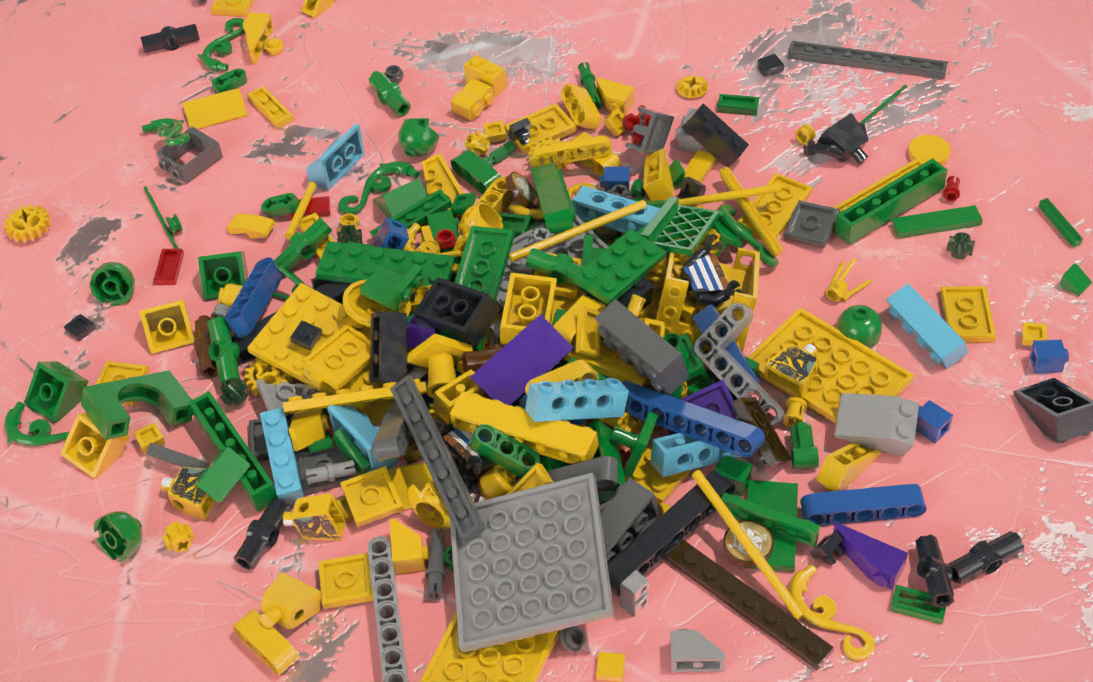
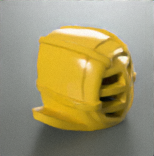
(480, 215)
(431, 496)

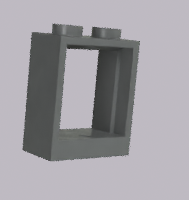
(209, 155)

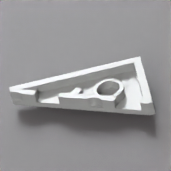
(275, 395)

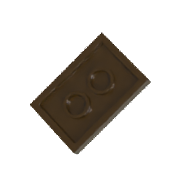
(772, 450)

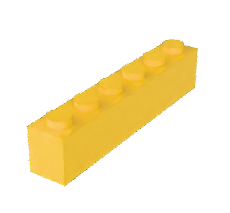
(548, 438)

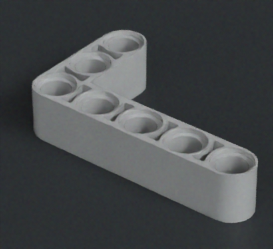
(733, 368)

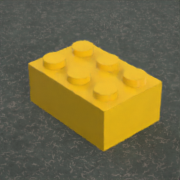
(525, 301)

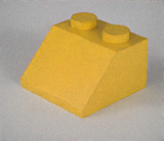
(167, 326)
(89, 449)

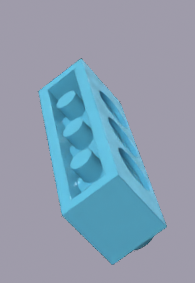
(594, 203)
(576, 399)
(682, 453)

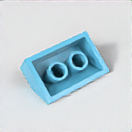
(337, 158)
(360, 431)

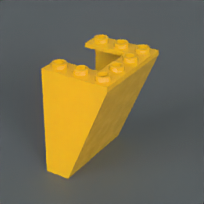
(674, 295)

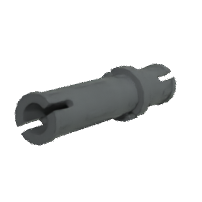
(435, 573)

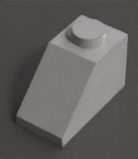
(694, 652)

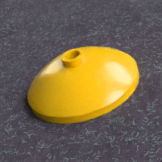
(361, 307)

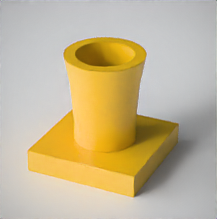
(440, 357)

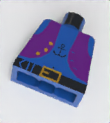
(391, 235)

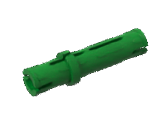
(588, 81)

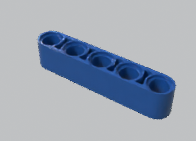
(253, 297)
(864, 504)

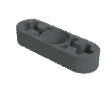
(175, 457)

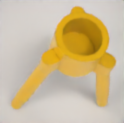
(839, 288)

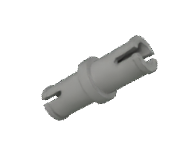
(330, 472)

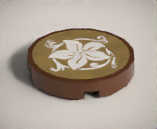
(524, 191)
(759, 535)

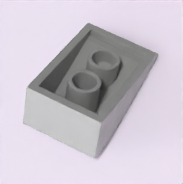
(877, 422)

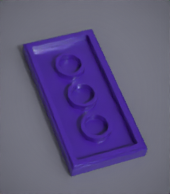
(524, 358)

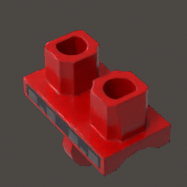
(630, 120)

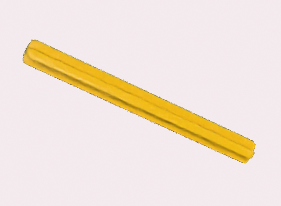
(752, 213)

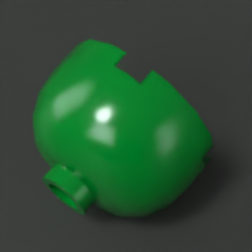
(416, 139)
(112, 283)
(861, 324)
(119, 534)

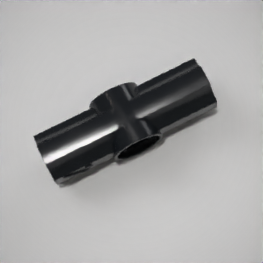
(170, 38)
(261, 534)
(986, 557)
(934, 571)

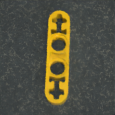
(571, 149)

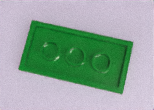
(780, 497)

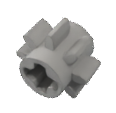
(539, 235)

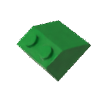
(401, 198)
(221, 270)
(54, 390)

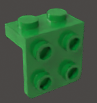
(391, 287)

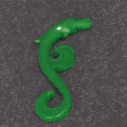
(222, 46)
(168, 128)
(379, 187)
(745, 234)
(40, 425)

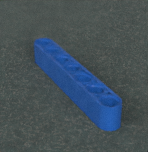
(693, 420)

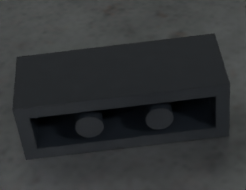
(715, 135)
(388, 347)

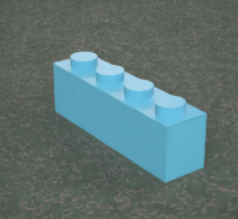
(927, 326)
(282, 456)

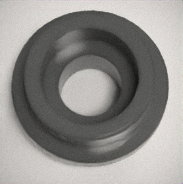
(394, 73)
(572, 638)

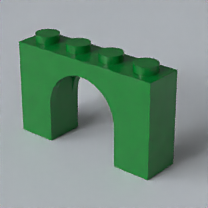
(160, 389)

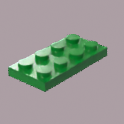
(619, 267)

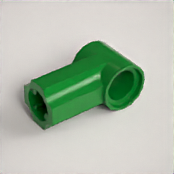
(803, 451)

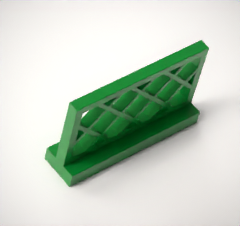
(664, 222)

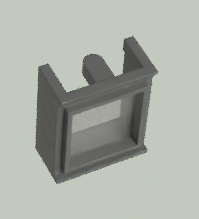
(655, 134)

